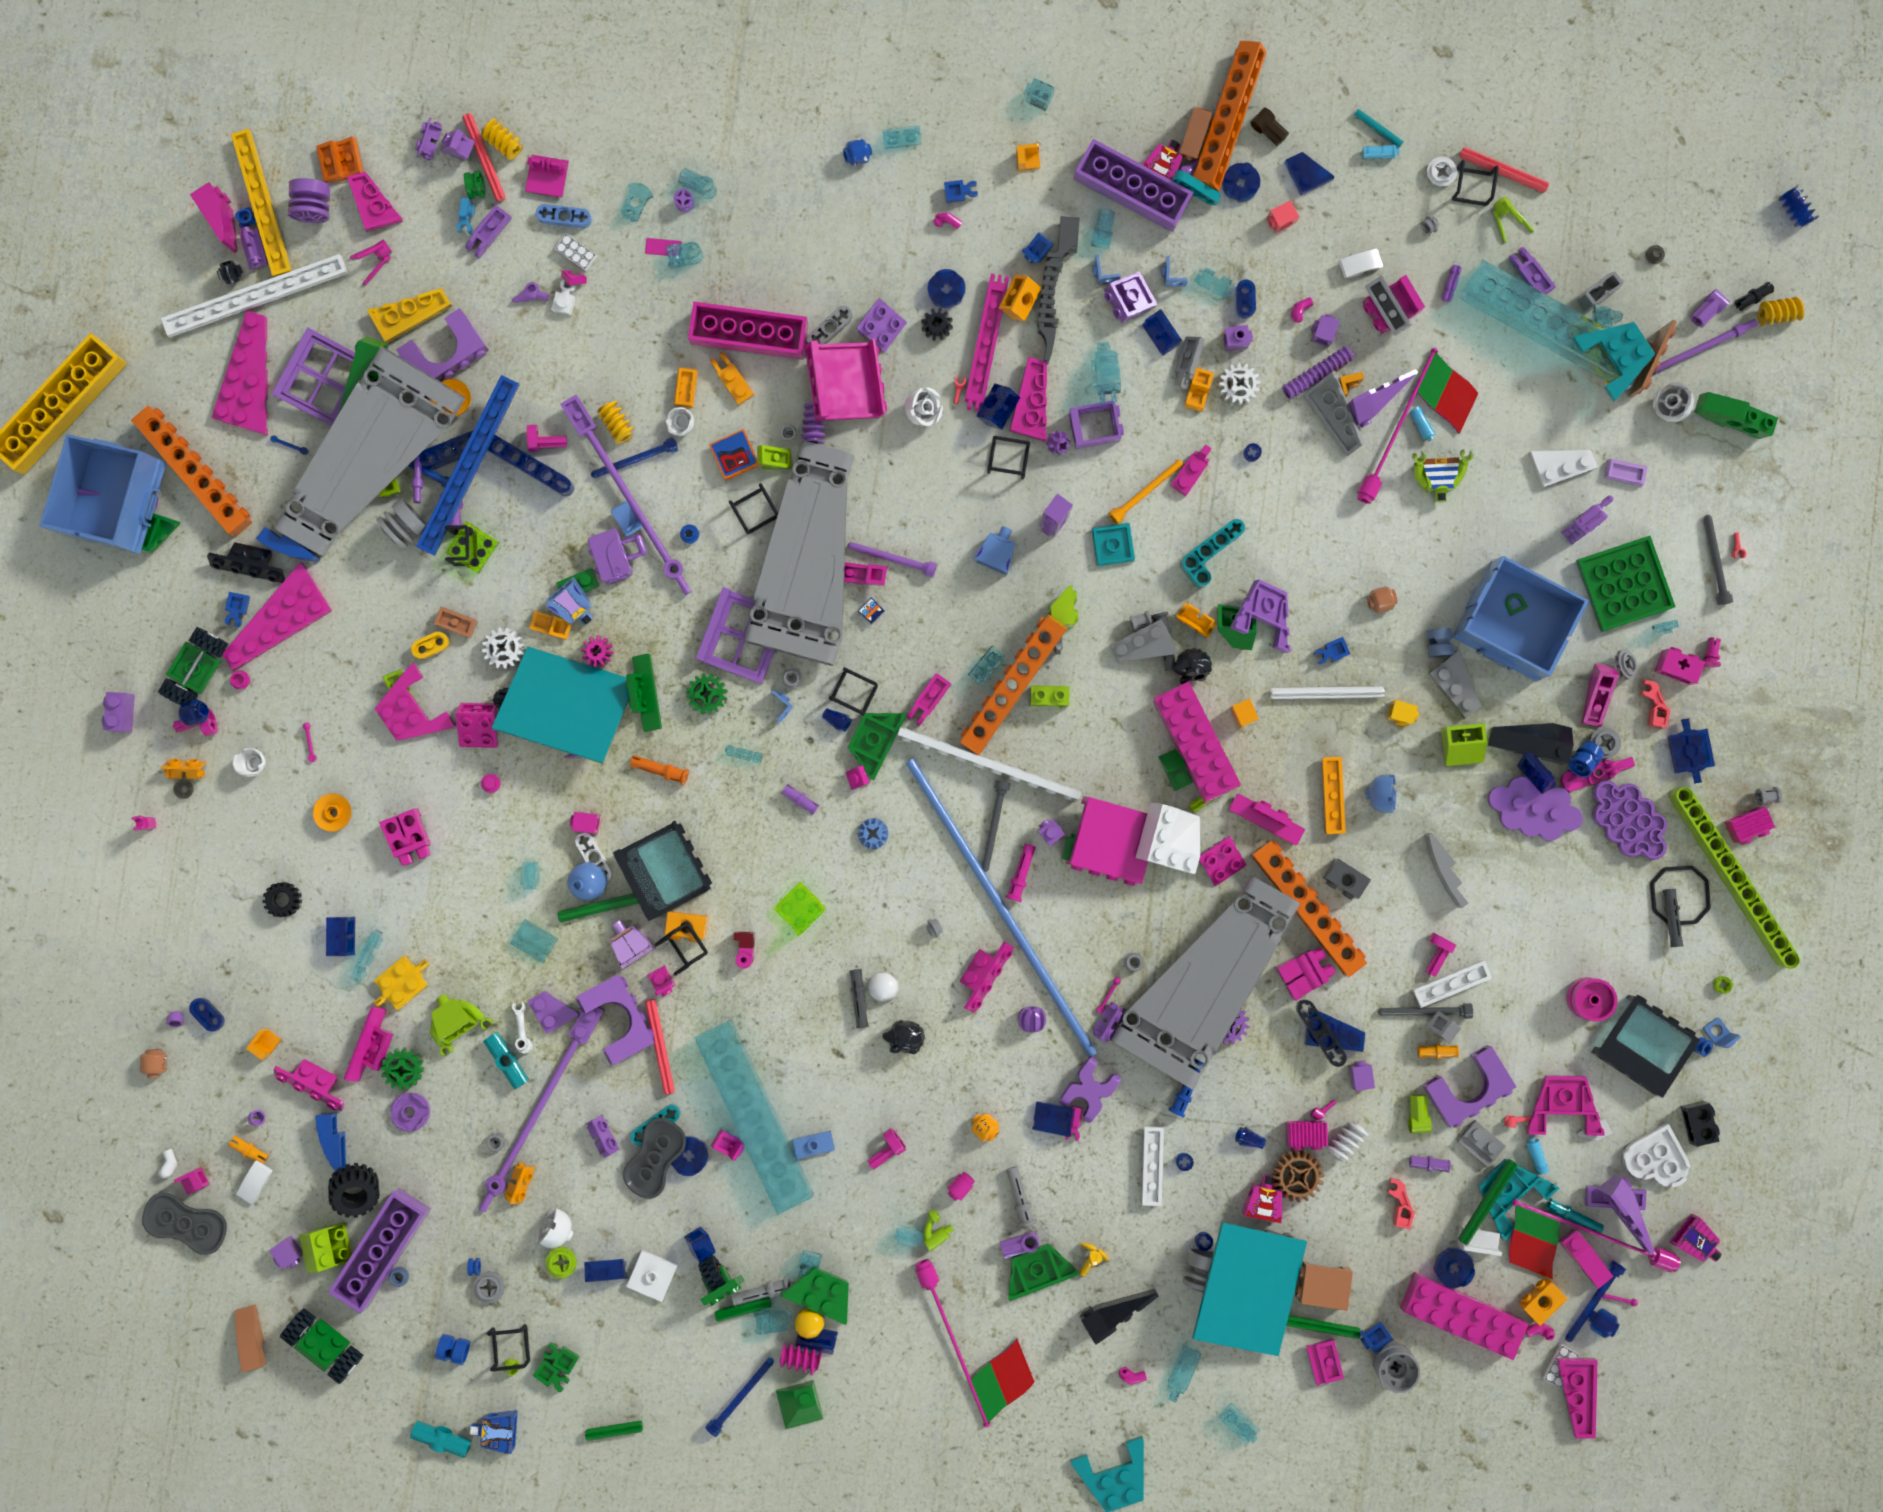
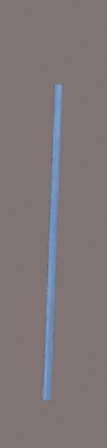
(1001, 908)

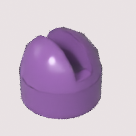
(175, 1019)
(257, 1122)

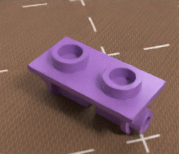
(429, 131)
(253, 248)
(1106, 1029)
(599, 1128)

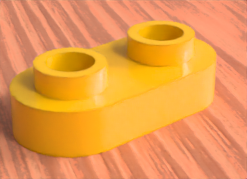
(430, 645)

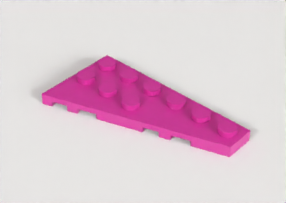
(246, 379)
(285, 613)

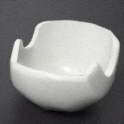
(680, 421)
(249, 762)
(883, 987)

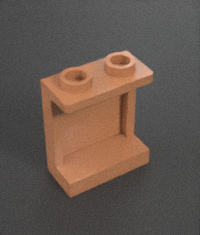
(1324, 1286)

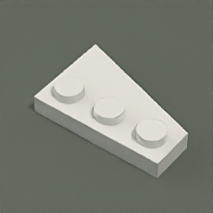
(1561, 465)

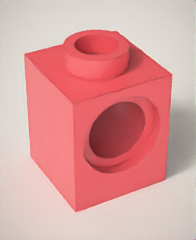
(1282, 216)

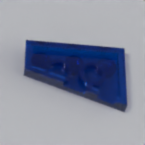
(1346, 1035)

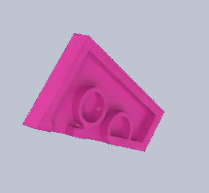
(372, 205)

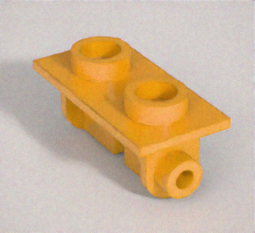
(1203, 624)
(174, 769)
(517, 1191)

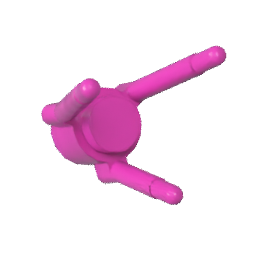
(380, 249)

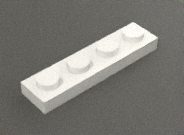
(1452, 983)
(1152, 1166)

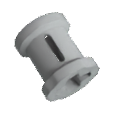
(1140, 621)
(1768, 796)

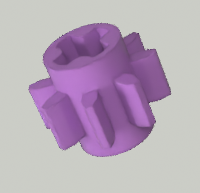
(1058, 442)

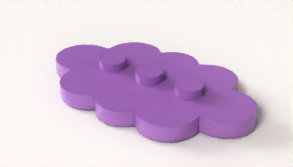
(1535, 813)
(1629, 820)

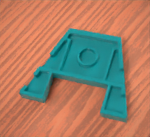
(1625, 349)
(1516, 1188)
(1117, 1485)

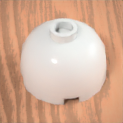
(1674, 402)
(923, 407)
(555, 1230)

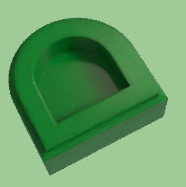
(1522, 601)

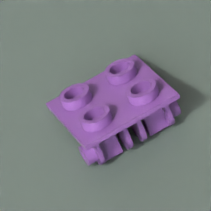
(881, 324)

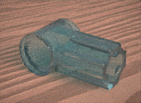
(697, 182)
(1102, 234)
(809, 1260)

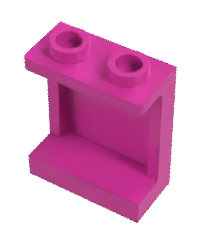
(1406, 297)

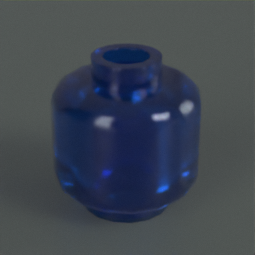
(193, 712)
(1603, 1323)

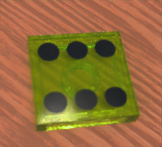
(480, 547)

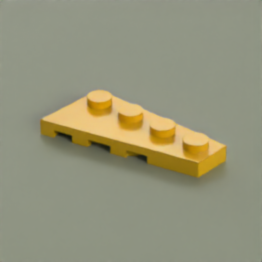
(401, 317)

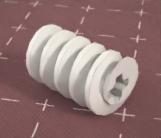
(1347, 1141)

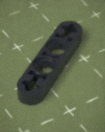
(1321, 1032)

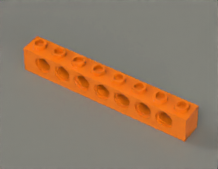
(1230, 113)
(146, 422)
(978, 742)
(1356, 958)

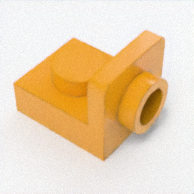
(1351, 381)

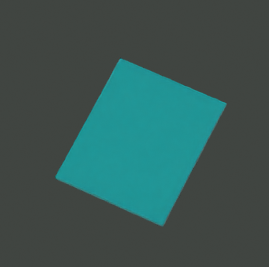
(563, 705)
(1249, 1289)

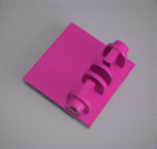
(546, 175)
(1222, 861)

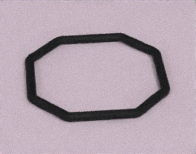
(1681, 868)

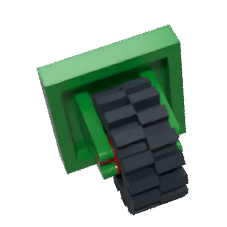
(717, 1281)

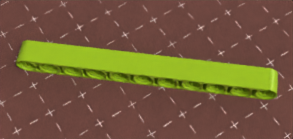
(1742, 882)

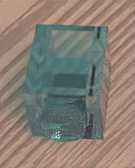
(1039, 94)

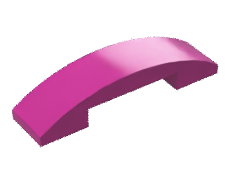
(865, 574)

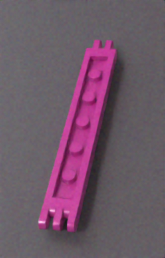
(986, 342)

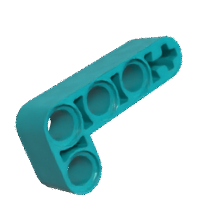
(1214, 548)

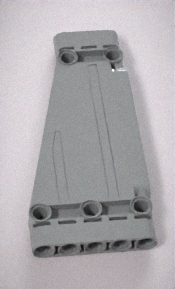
(367, 448)
(806, 561)
(1207, 985)

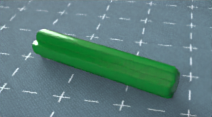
(742, 1309)
(614, 1430)

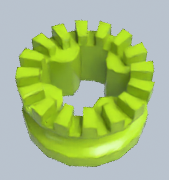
(1727, 988)

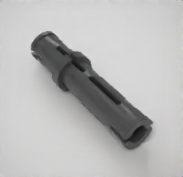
(1672, 912)
(859, 998)

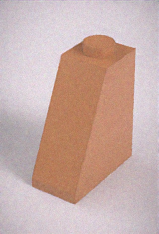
(1195, 133)

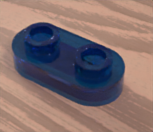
(1245, 299)
(206, 1016)

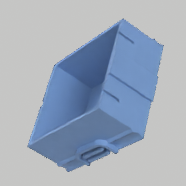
(127, 490)
(1532, 637)

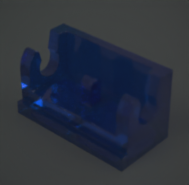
(1161, 332)
(340, 936)
(605, 1270)

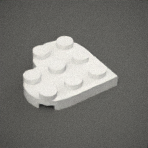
(1657, 1157)

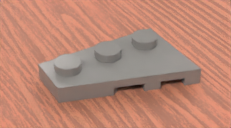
(1145, 643)
(1456, 684)

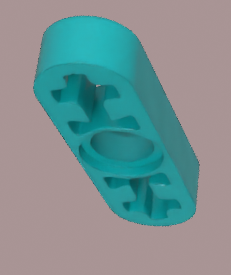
(1199, 188)
(664, 1111)

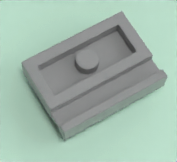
(1481, 1143)

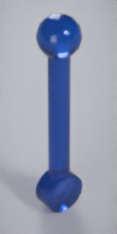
(303, 450)

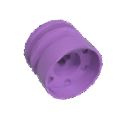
(309, 200)

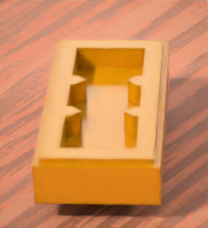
(686, 387)

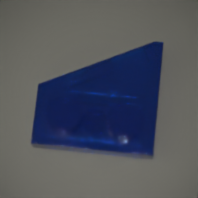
(1307, 173)

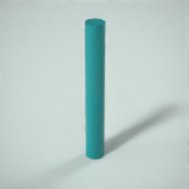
(1378, 128)

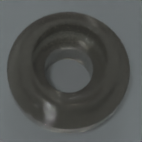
(1650, 258)
(178, 789)

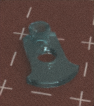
(639, 191)

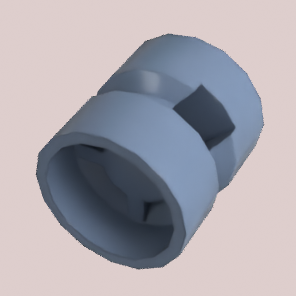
(1439, 642)

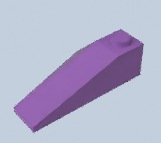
(1624, 1203)

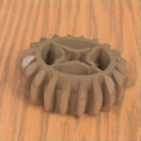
(1291, 1181)

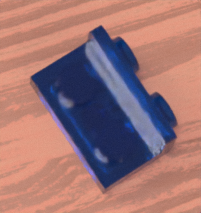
(1536, 772)

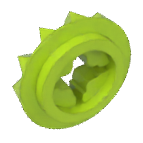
(556, 1269)

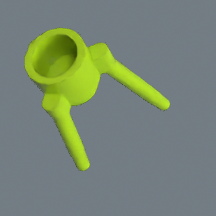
(1504, 208)

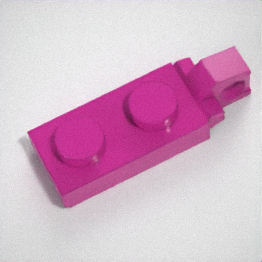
(1191, 471)

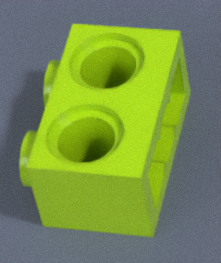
(1049, 696)

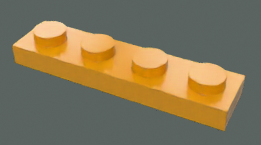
(1333, 795)

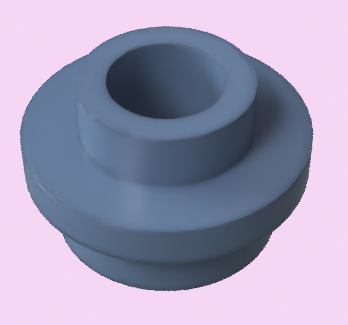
(393, 1276)

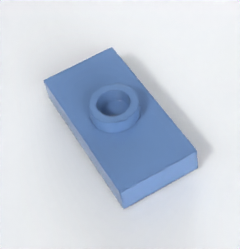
(813, 1144)

